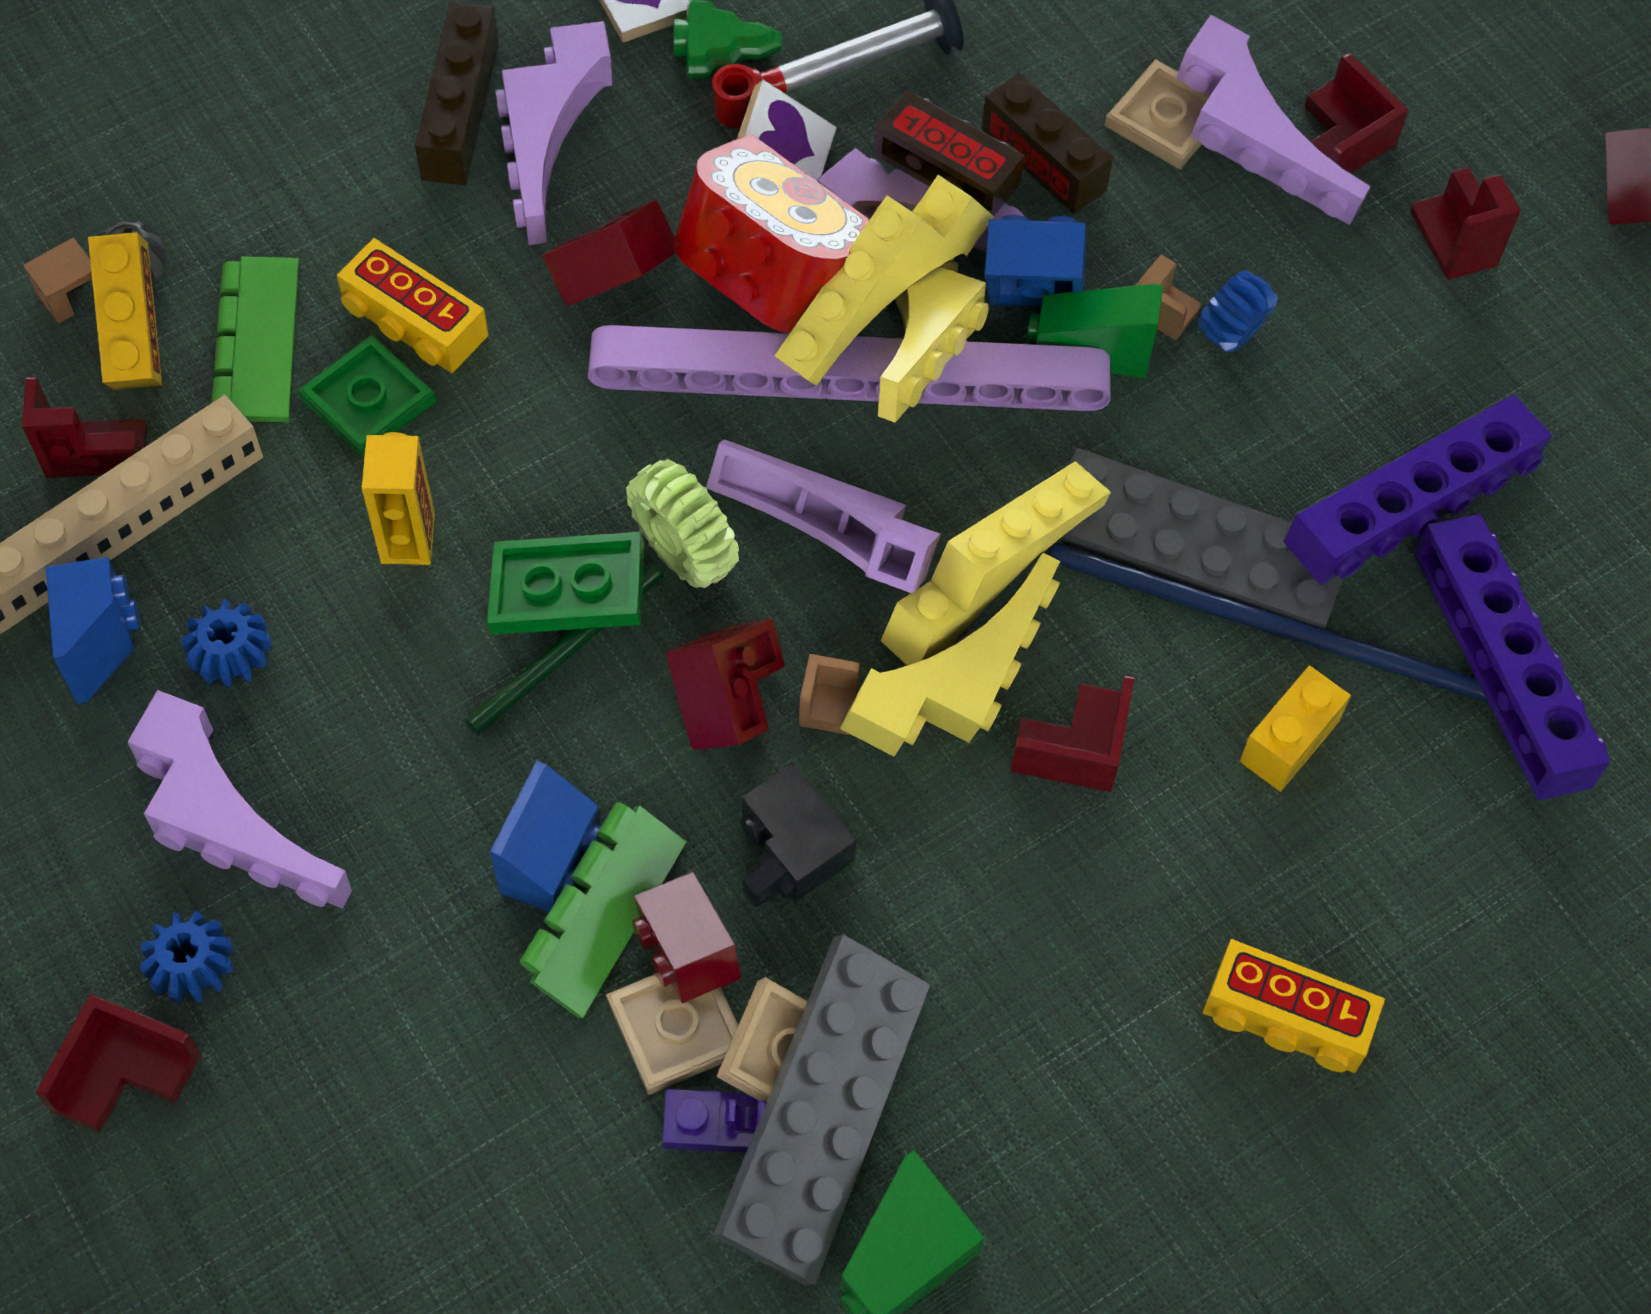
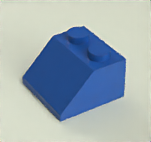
(1034, 259)
(90, 623)
(544, 839)

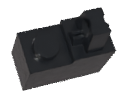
(799, 834)

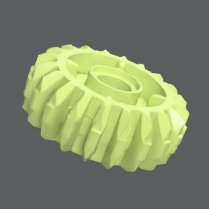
(682, 523)

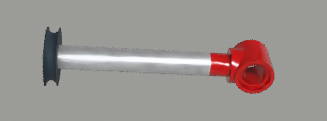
(735, 82)

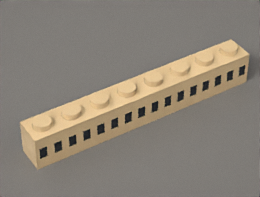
(126, 503)

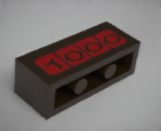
(932, 142)
(1053, 145)

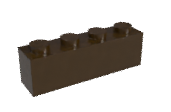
(457, 94)

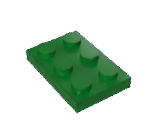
(566, 583)

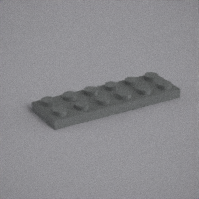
(1199, 542)
(822, 1111)

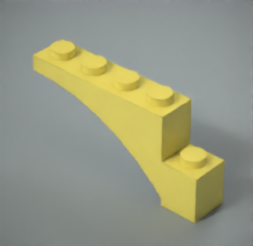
(884, 261)
(937, 321)
(987, 559)
(957, 684)

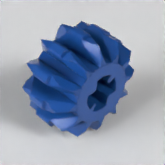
(1237, 311)
(207, 641)
(196, 973)

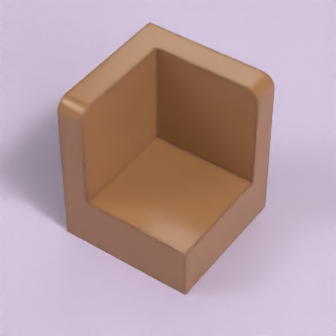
(58, 273)
(1176, 307)
(827, 692)

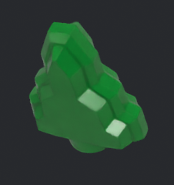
(720, 38)

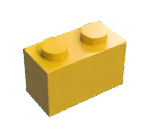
(1294, 728)

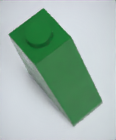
(1110, 319)
(909, 1244)

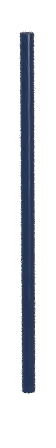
(1268, 622)

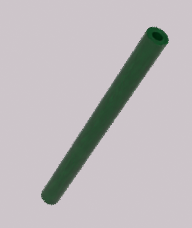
(543, 666)

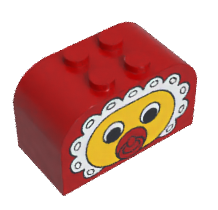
(763, 231)

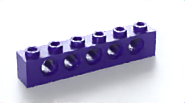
(1417, 490)
(1511, 657)

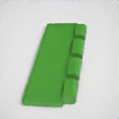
(257, 336)
(599, 920)

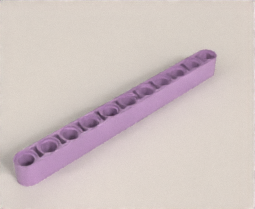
(748, 366)

